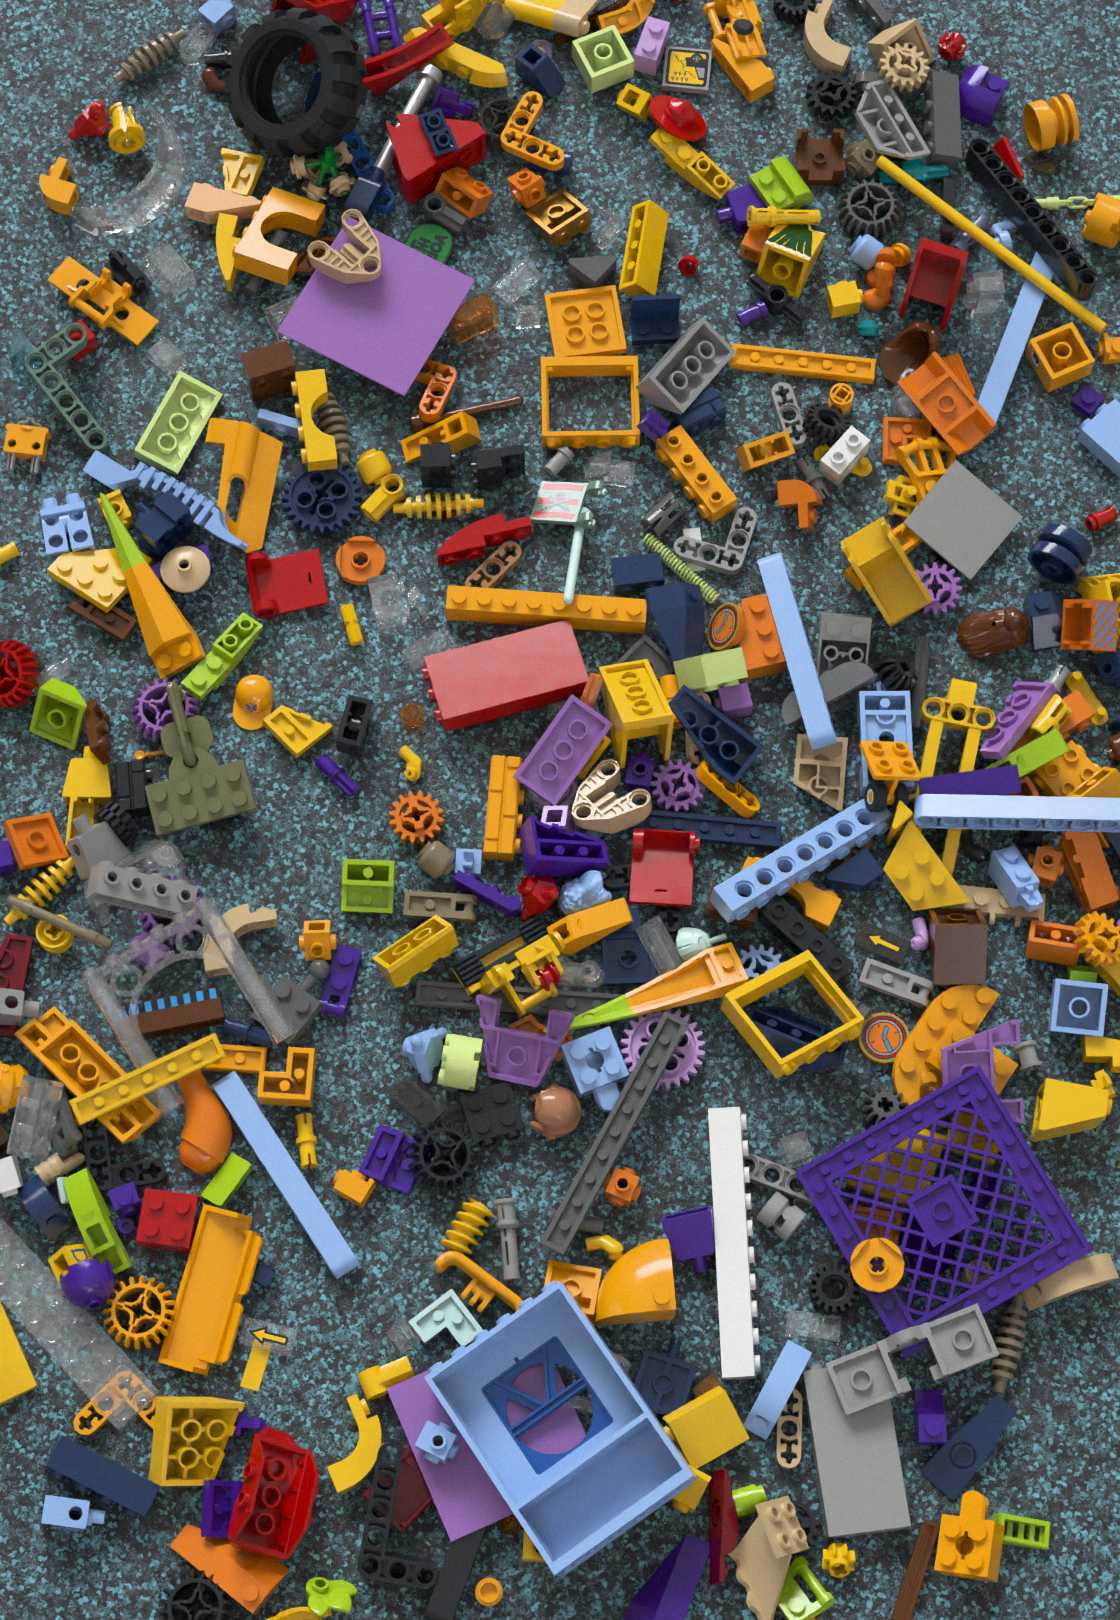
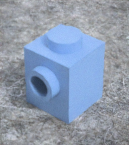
(218, 14)

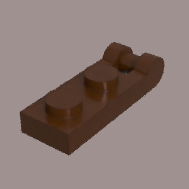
(114, 622)
(98, 731)

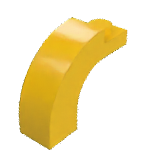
(361, 1463)

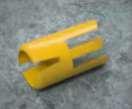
(1051, 717)

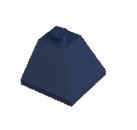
(1045, 618)

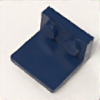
(655, 319)

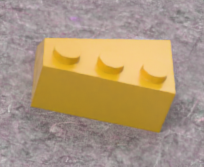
(190, 1438)

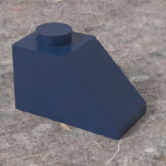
(856, 874)

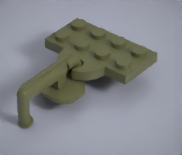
(204, 789)

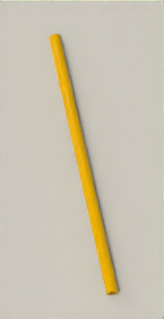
(991, 244)

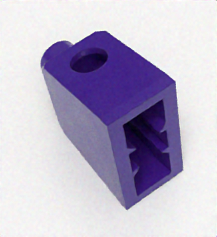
(737, 205)
(691, 1235)

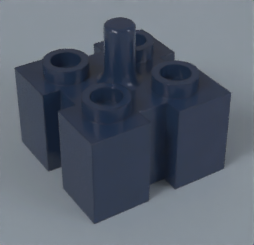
(162, 525)

